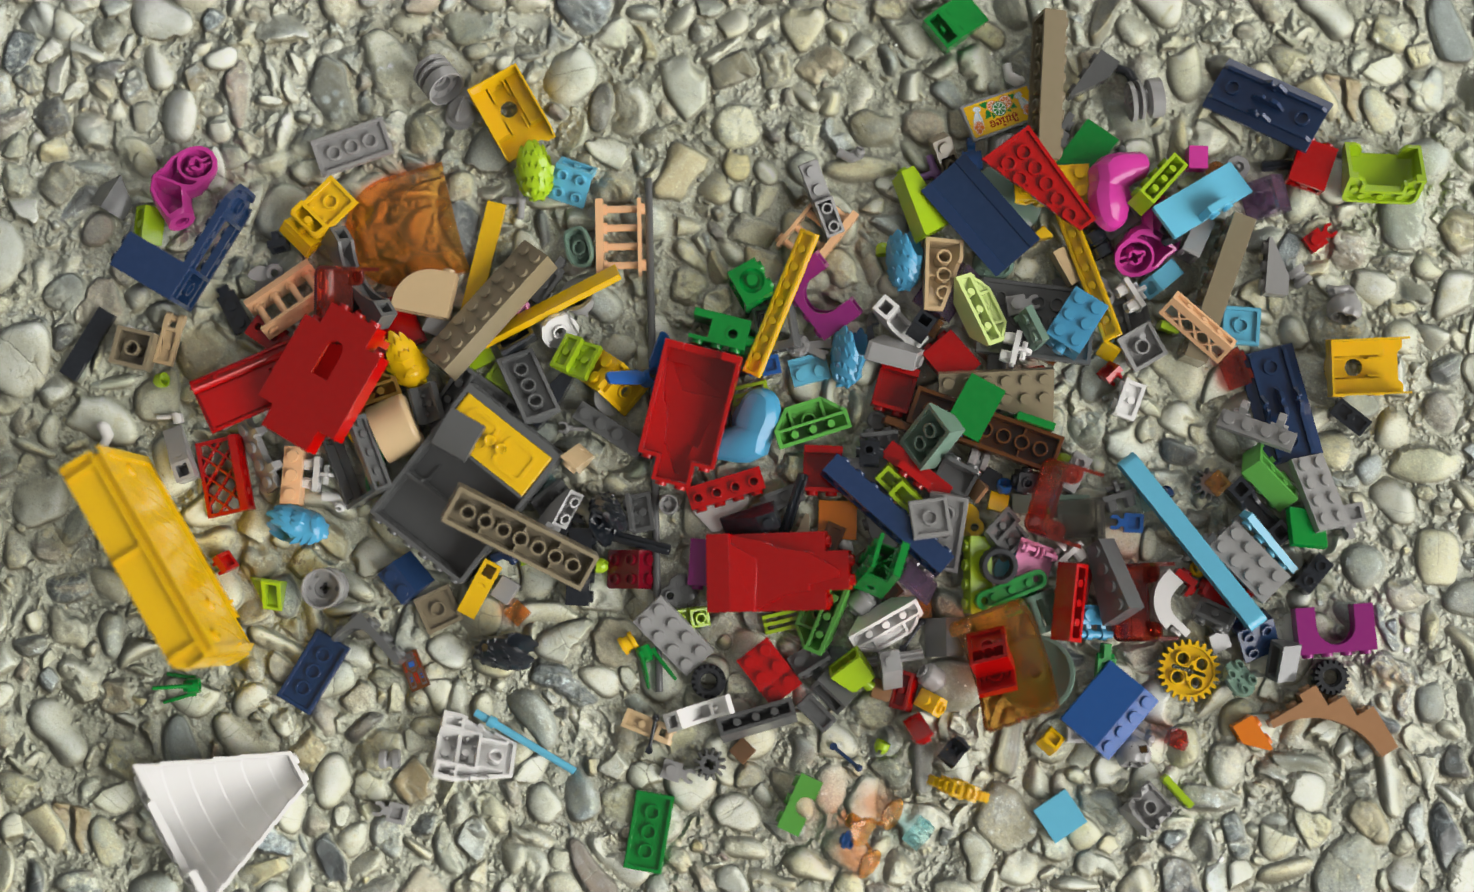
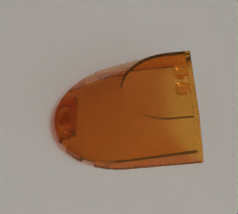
(406, 226)

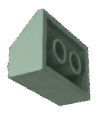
(931, 436)

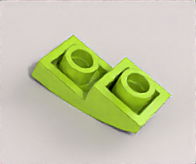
(696, 616)

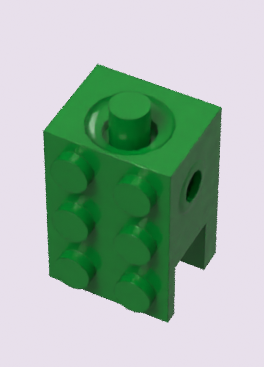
(750, 284)
(726, 332)
(877, 572)

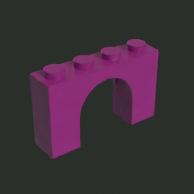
(824, 321)
(697, 564)
(1359, 638)

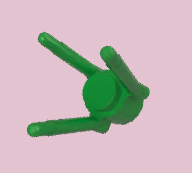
(645, 655)
(191, 686)

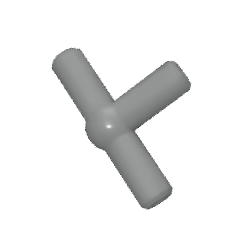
(520, 200)

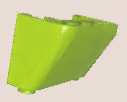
(1382, 176)

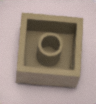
(133, 349)

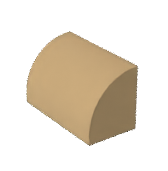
(1065, 266)

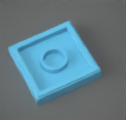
(1242, 324)
(1059, 815)

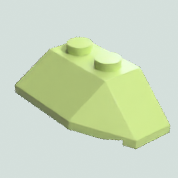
(979, 310)

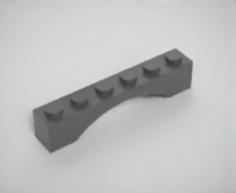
(342, 252)

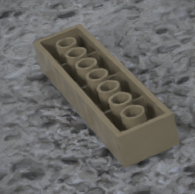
(1047, 78)
(1218, 280)
(489, 310)
(519, 536)

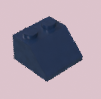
(406, 577)

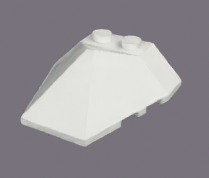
(470, 751)

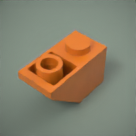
(1248, 732)

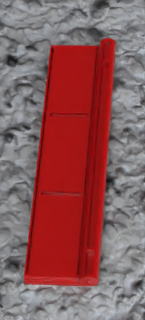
(233, 390)

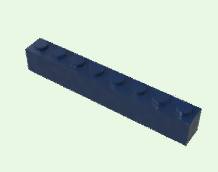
(885, 513)

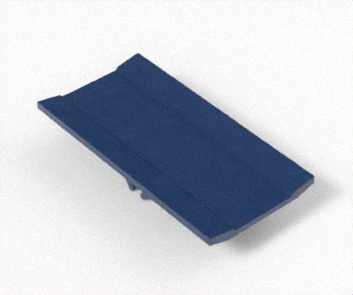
(1267, 105)
(980, 215)
(1279, 389)

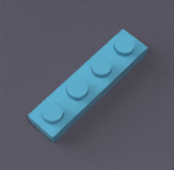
(1263, 537)

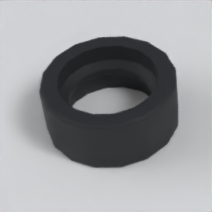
(1013, 565)

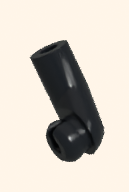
(1127, 72)

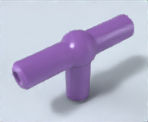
(934, 171)

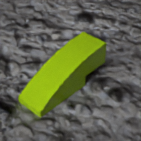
(897, 486)

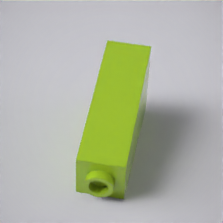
(919, 212)

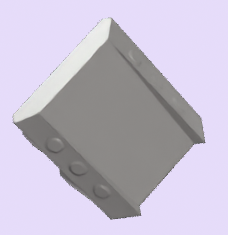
(1147, 809)

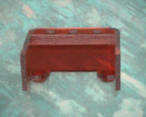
(336, 286)
(1046, 497)
(1138, 626)

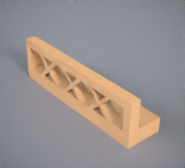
(1201, 321)

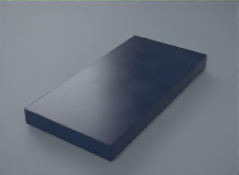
(313, 671)

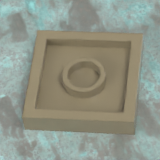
(438, 609)

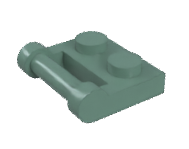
(1032, 328)
(1046, 603)

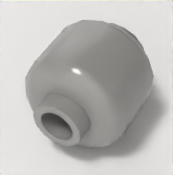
(860, 602)
(931, 677)

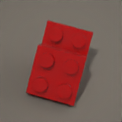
(991, 661)
(769, 671)

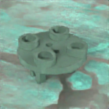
(1238, 678)

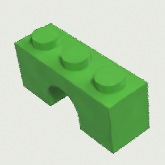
(804, 787)

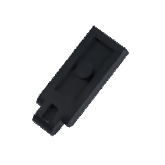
(233, 309)

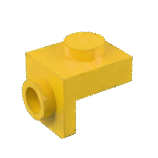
(930, 702)

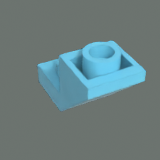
(1161, 278)

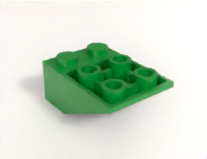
(953, 23)

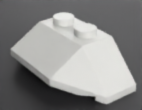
(885, 624)

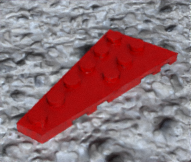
(1034, 171)

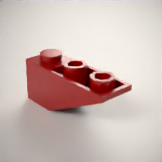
(918, 729)

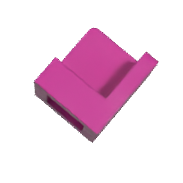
(1196, 158)

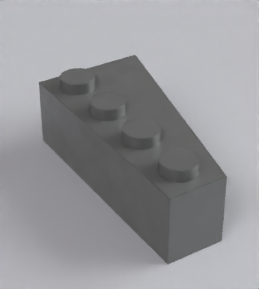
(1112, 583)

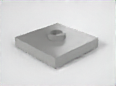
(930, 518)

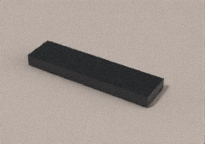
(88, 344)

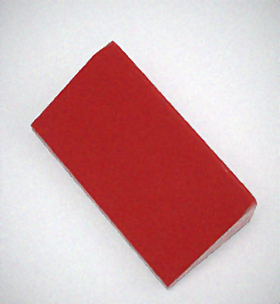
(904, 697)

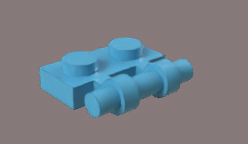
(1093, 617)

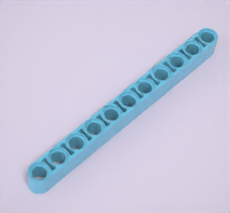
(1191, 542)

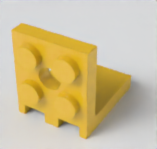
(612, 392)

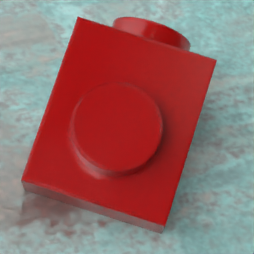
(1188, 580)

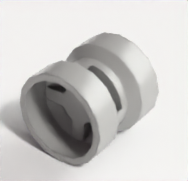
(1299, 276)
(978, 458)
(668, 504)
(389, 759)

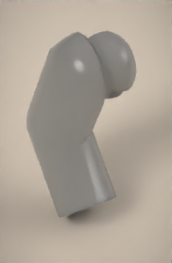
(852, 156)

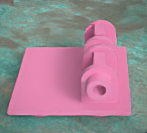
(1034, 555)

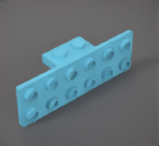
(1202, 200)

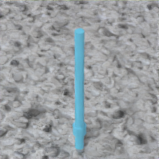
(492, 722)

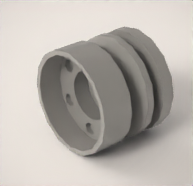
(438, 79)
(1145, 99)
(320, 598)

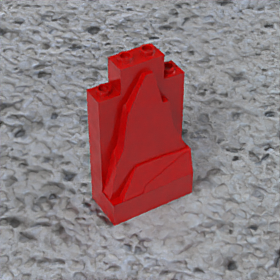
(688, 411)
(775, 572)

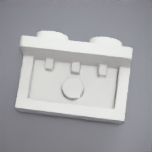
(1128, 399)

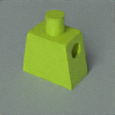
(853, 671)

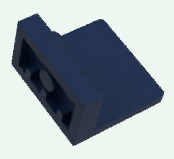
(1257, 642)

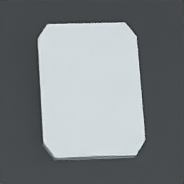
(712, 515)

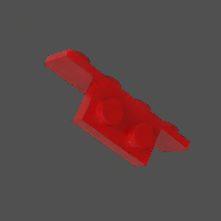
(922, 479)

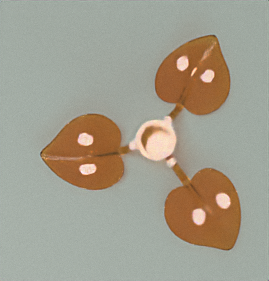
(862, 829)

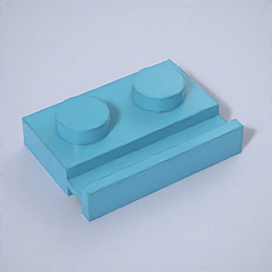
(808, 370)

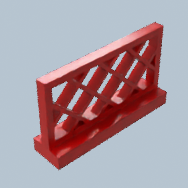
(239, 469)

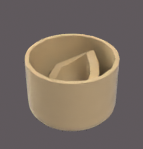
(395, 427)

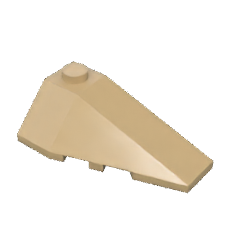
(939, 268)

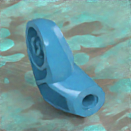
(751, 427)

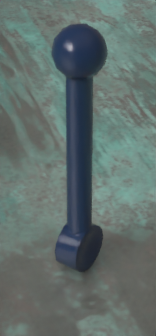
(833, 746)

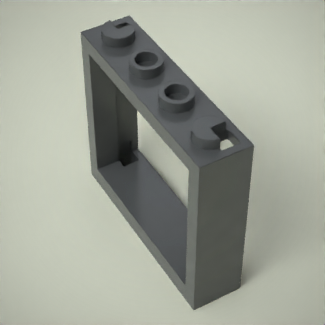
(370, 460)

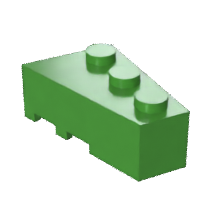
(1267, 479)

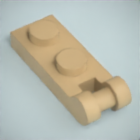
(169, 339)
(643, 723)

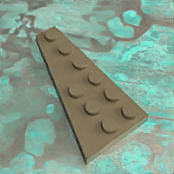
(1026, 388)

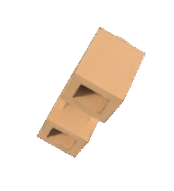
(292, 476)

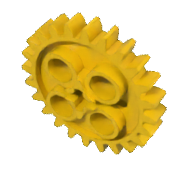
(1183, 686)
(958, 788)

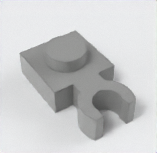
(1017, 303)
(674, 770)
(394, 812)

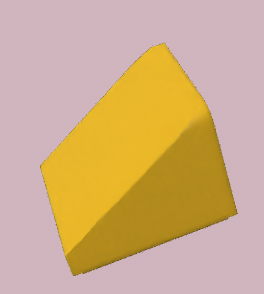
(1044, 234)
(1108, 351)
(997, 502)
(1050, 741)

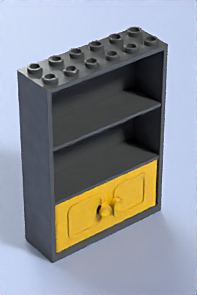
(506, 465)

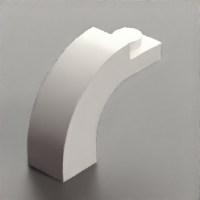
(894, 321)
(1161, 603)
(698, 713)

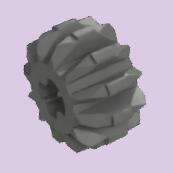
(1200, 479)
(707, 770)

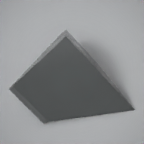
(113, 198)

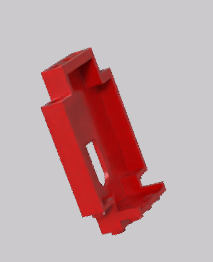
(307, 405)

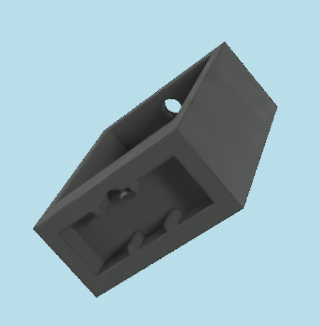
(784, 345)

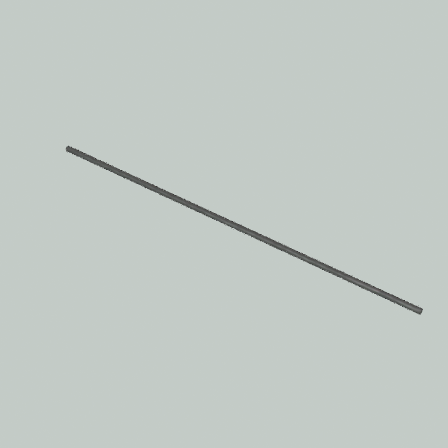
(651, 343)

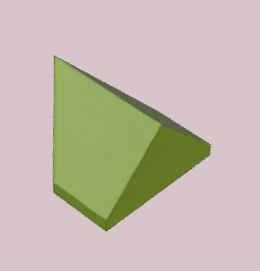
(270, 592)

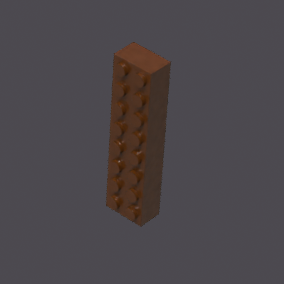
(1003, 435)

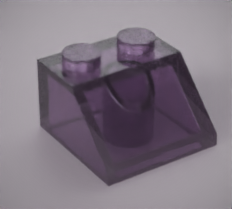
(1267, 198)
(917, 581)

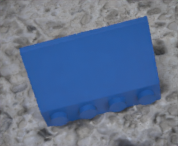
(1109, 710)

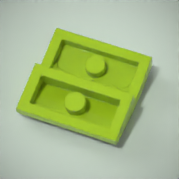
(576, 357)

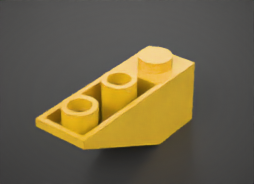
(479, 588)

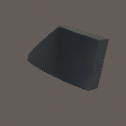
(872, 322)

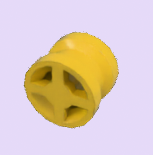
(628, 643)

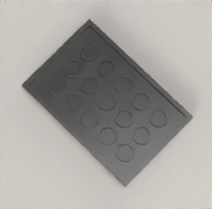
(1051, 301)

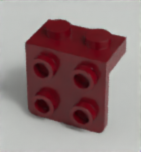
(629, 569)

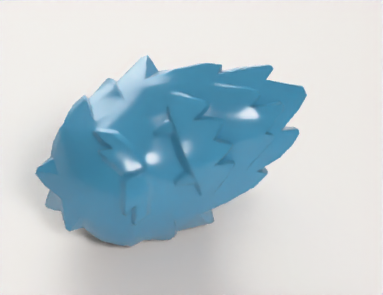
(903, 260)
(848, 356)
(297, 524)

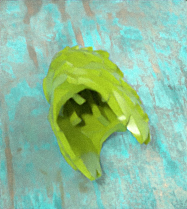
(534, 171)

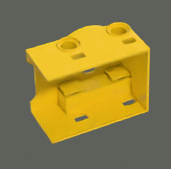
(515, 131)
(1378, 365)

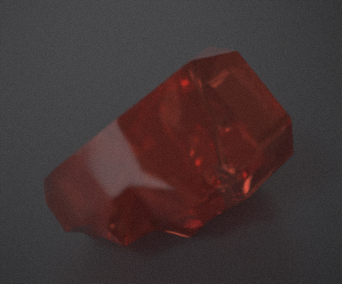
(1177, 739)

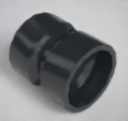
(1098, 245)

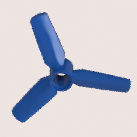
(635, 377)

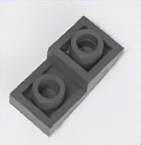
(1067, 125)

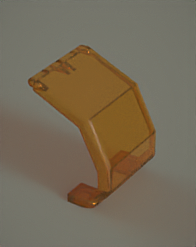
(1033, 668)

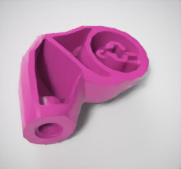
(181, 180)
(1109, 187)
(1141, 246)

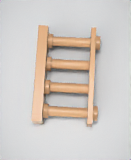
(603, 228)
(824, 248)
(275, 291)

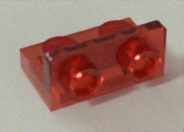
(1235, 370)

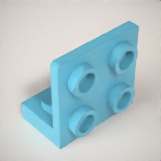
(572, 182)

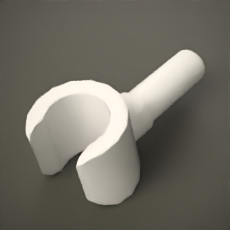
(177, 418)

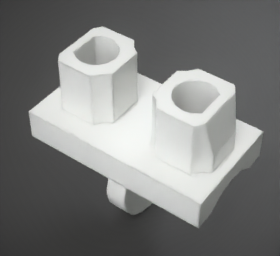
(1133, 293)
(1010, 356)
(316, 466)
(1078, 554)

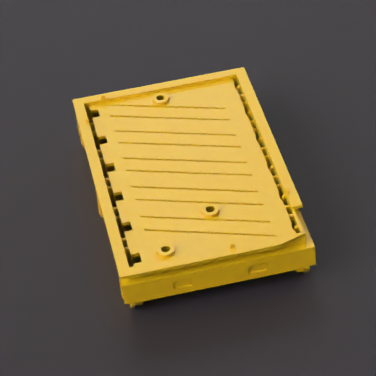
(157, 558)

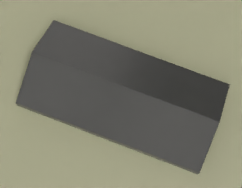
(528, 386)

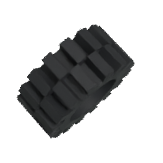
(1340, 671)
(696, 681)

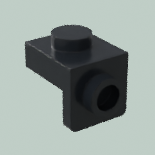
(578, 518)
(954, 751)

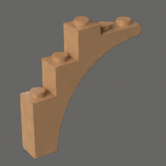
(1364, 722)

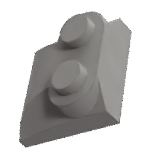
(1141, 346)

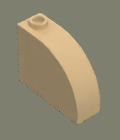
(427, 293)

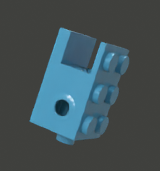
(1075, 323)

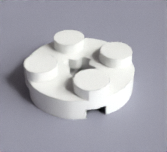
(554, 322)

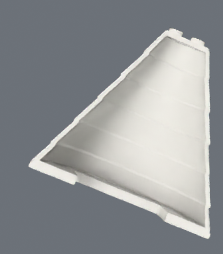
(217, 810)

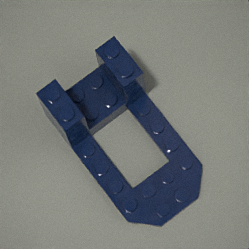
(179, 279)

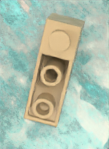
(577, 458)

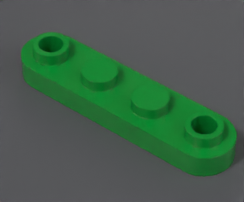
(1012, 590)

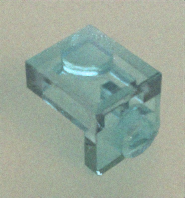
(918, 833)

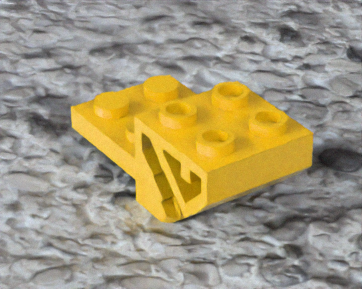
(1075, 173)
(315, 215)

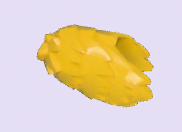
(406, 361)

